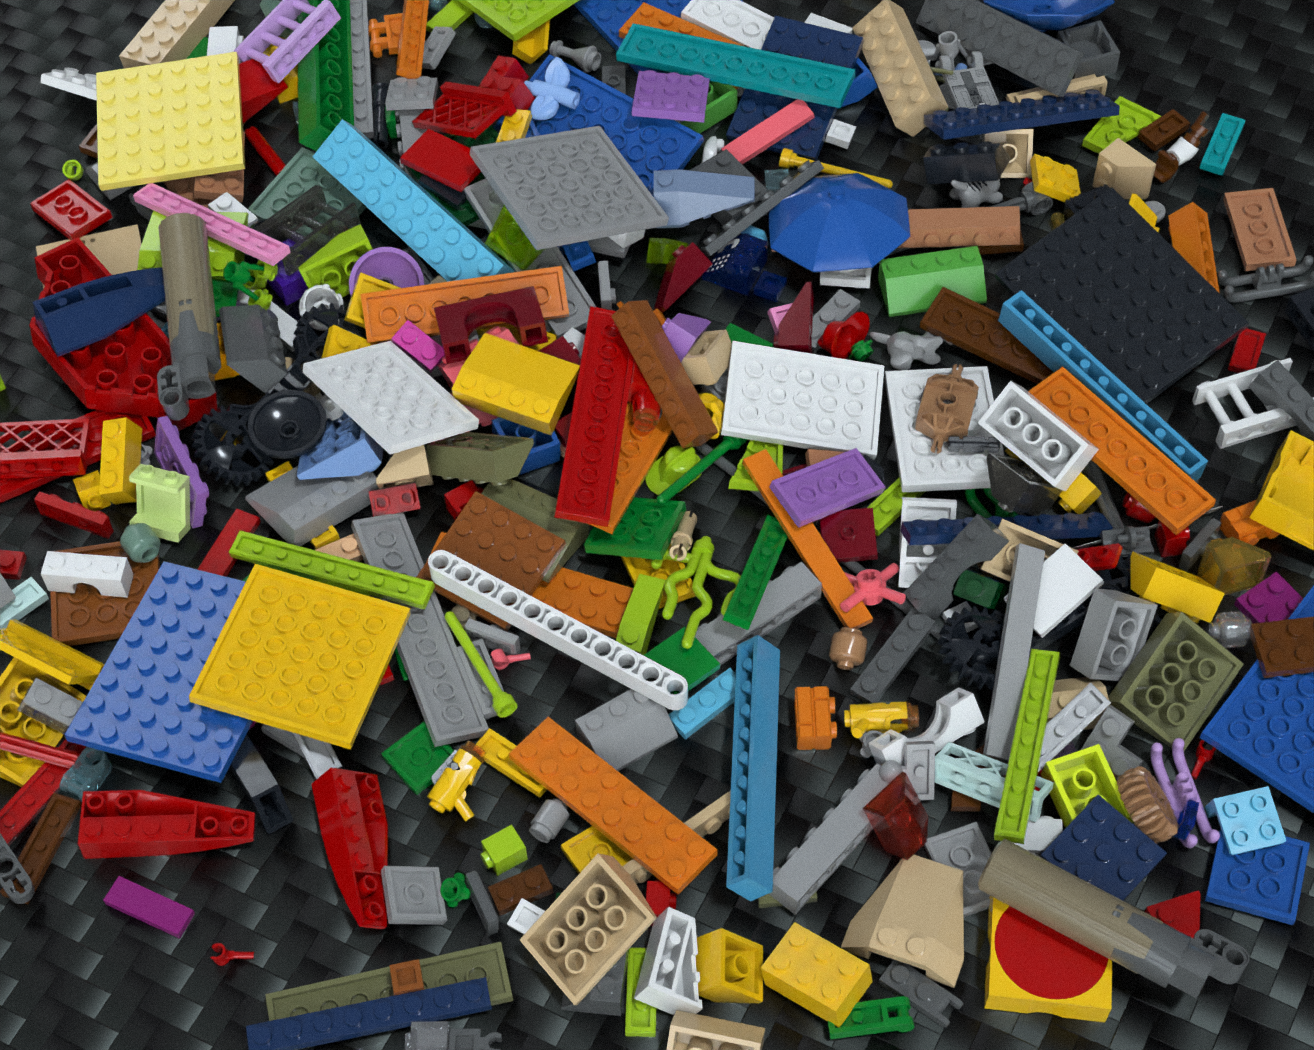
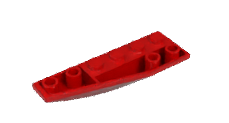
(156, 825)
(355, 840)

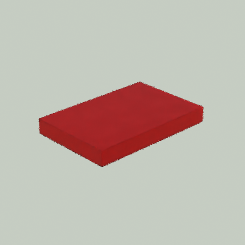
(441, 160)
(71, 210)

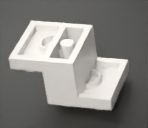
(917, 558)

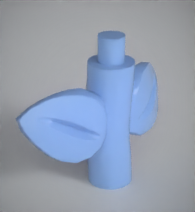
(552, 91)

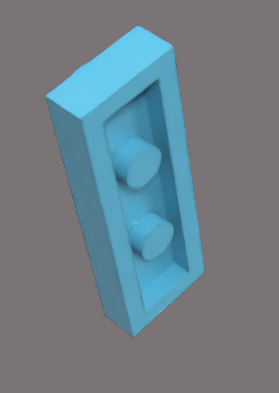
(705, 704)

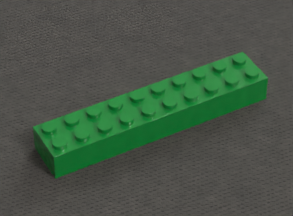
(326, 80)

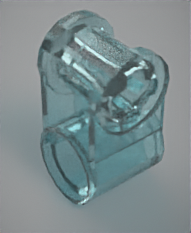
(84, 776)

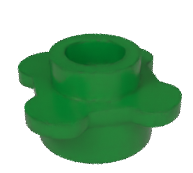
(861, 350)
(448, 890)

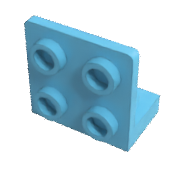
(1247, 820)

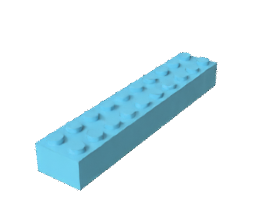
(406, 206)

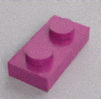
(418, 346)

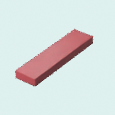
(770, 131)

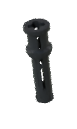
(378, 105)

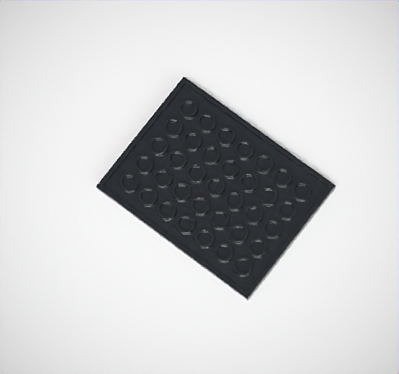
(1125, 295)

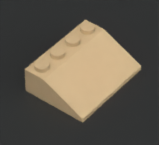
(589, 927)

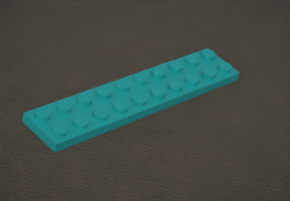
(736, 65)

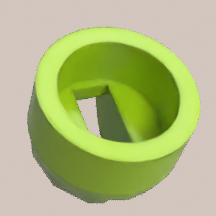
(68, 170)

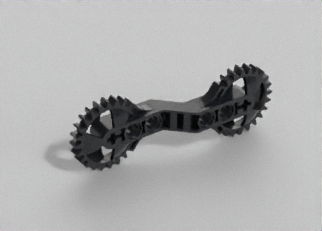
(220, 455)
(960, 649)

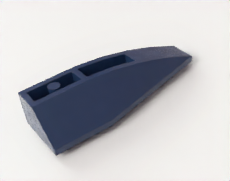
(97, 308)

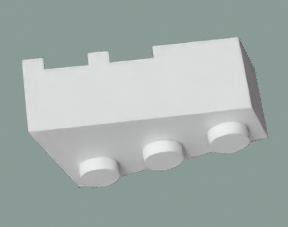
(669, 965)

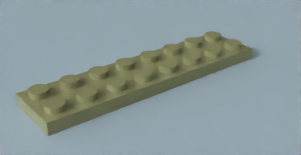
(371, 985)

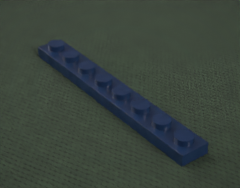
(1051, 526)
(370, 1017)

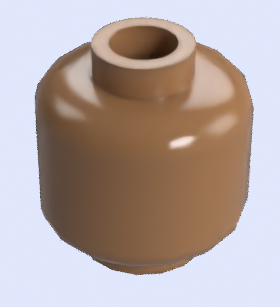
(848, 648)

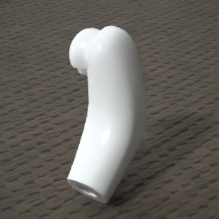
(711, 148)

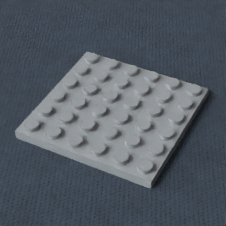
(568, 187)

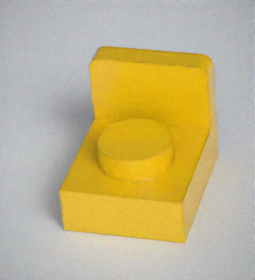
(88, 491)

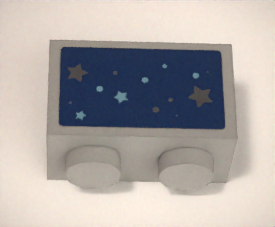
(49, 706)

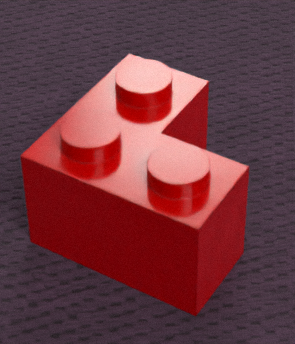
(509, 76)

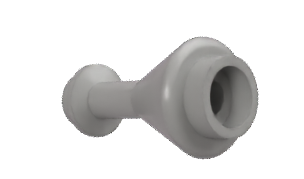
(586, 58)

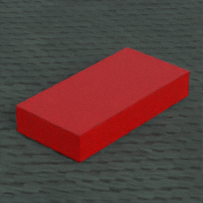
(1247, 351)

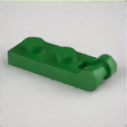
(873, 1018)

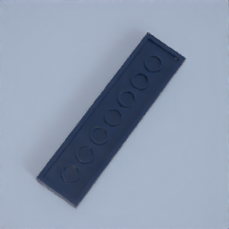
(1020, 115)

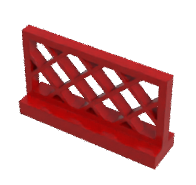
(465, 104)
(44, 463)

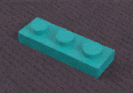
(1222, 144)

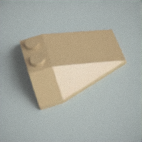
(914, 919)

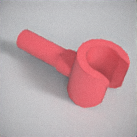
(501, 661)

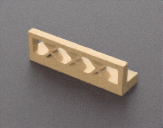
(1077, 85)

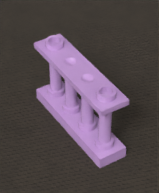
(297, 45)

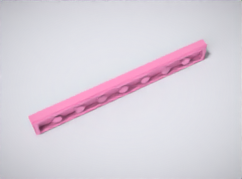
(217, 225)

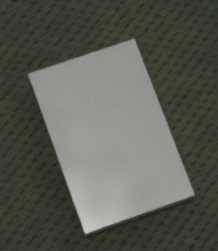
(968, 851)

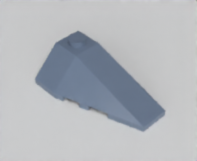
(697, 194)

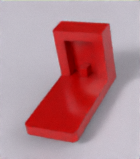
(1101, 556)

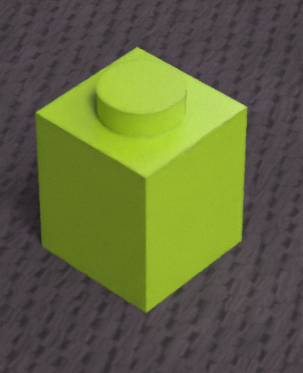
(503, 850)

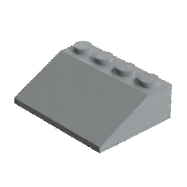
(309, 506)

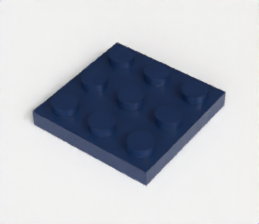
(1105, 850)

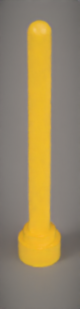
(790, 159)

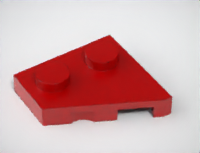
(1179, 913)

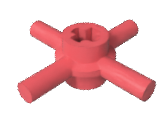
(871, 588)

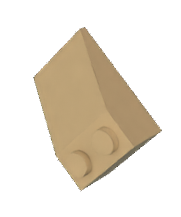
(1002, 563)

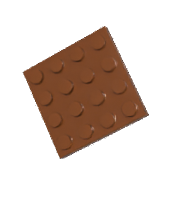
(499, 545)
(87, 614)

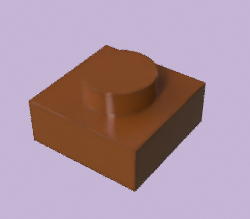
(406, 977)

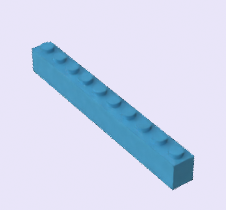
(1059, 349)
(754, 770)

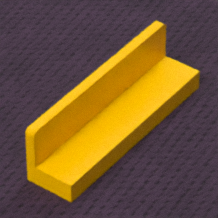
(533, 44)

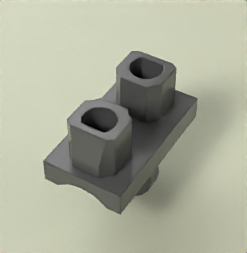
(1130, 539)

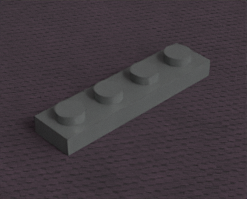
(893, 657)

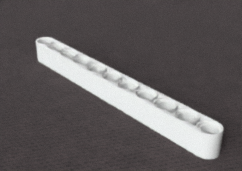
(561, 639)

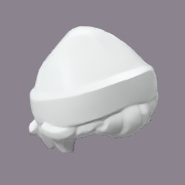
(316, 296)

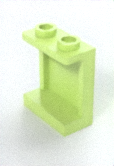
(162, 501)

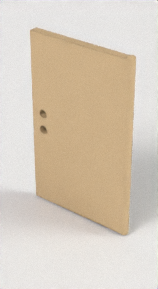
(113, 248)

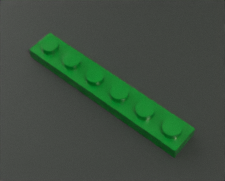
(756, 574)

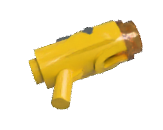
(881, 717)
(453, 779)

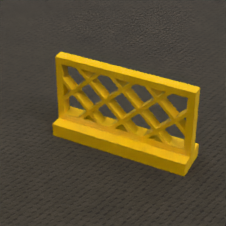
(49, 654)

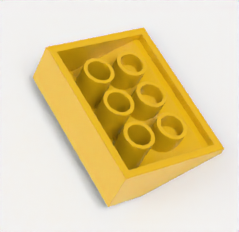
(515, 383)
(13, 687)

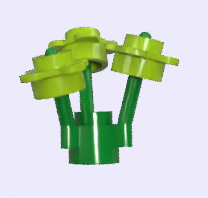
(254, 275)

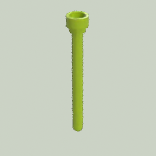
(502, 702)

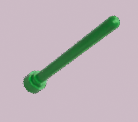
(728, 443)

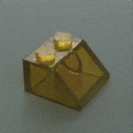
(1233, 565)

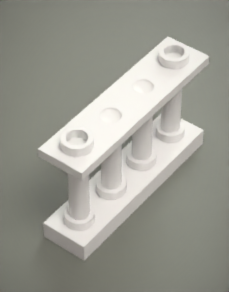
(1253, 424)

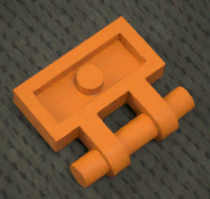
(392, 28)

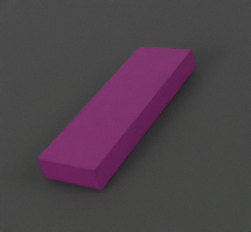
(149, 907)

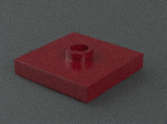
(850, 535)

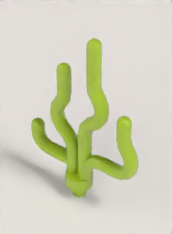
(700, 562)

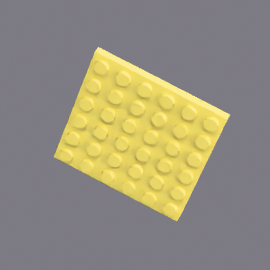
(169, 121)

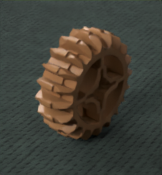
(1147, 804)

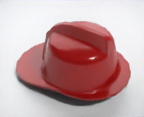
(842, 335)

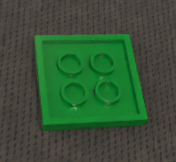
(642, 531)

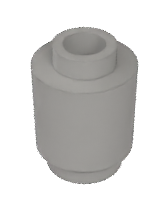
(549, 820)

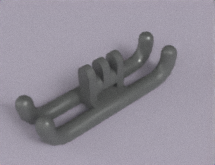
(1266, 282)

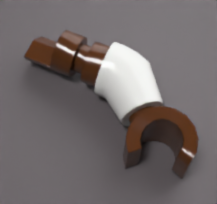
(1181, 151)

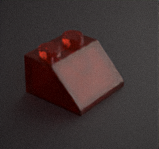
(898, 818)

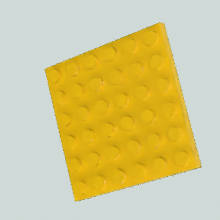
(301, 656)

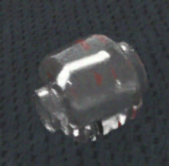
(1230, 629)

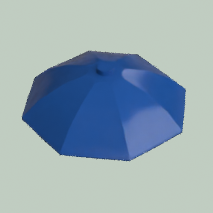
(1050, 14)
(839, 223)

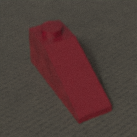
(680, 274)
(797, 324)

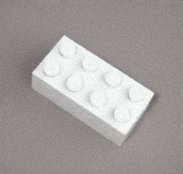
(1038, 436)

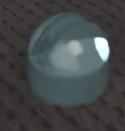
(436, 5)

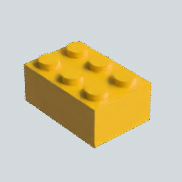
(816, 974)

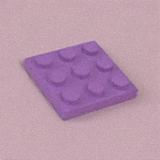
(670, 96)

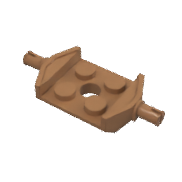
(945, 420)

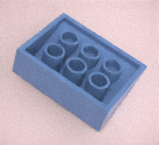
(341, 452)

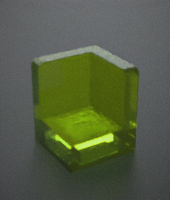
(661, 249)

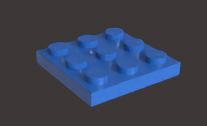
(1261, 880)

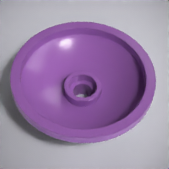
(388, 265)

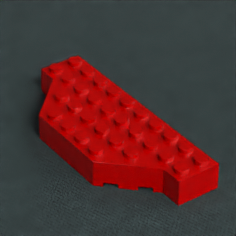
(120, 369)

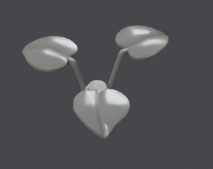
(950, 46)

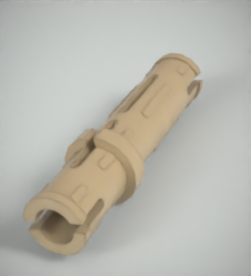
(683, 537)

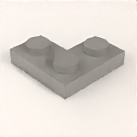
(1109, 734)

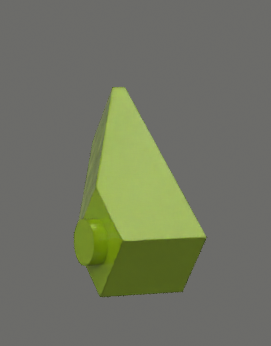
(641, 613)

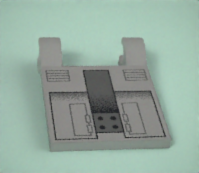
(970, 85)

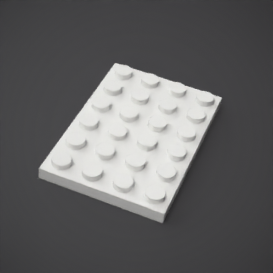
(390, 397)
(802, 399)
(917, 464)

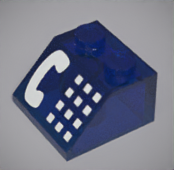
(738, 263)

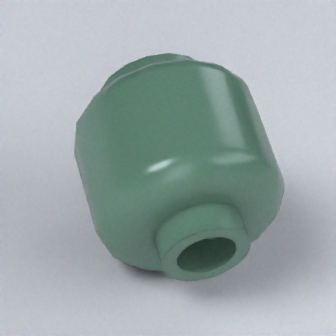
(140, 542)

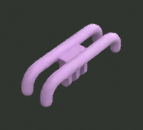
(1181, 790)

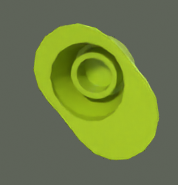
(670, 468)

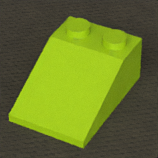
(335, 261)

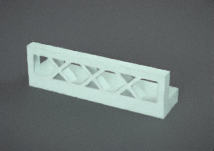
(979, 783)

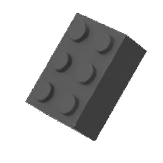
(727, 164)

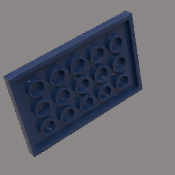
(804, 42)

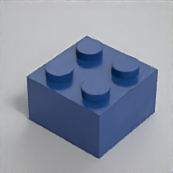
(545, 448)

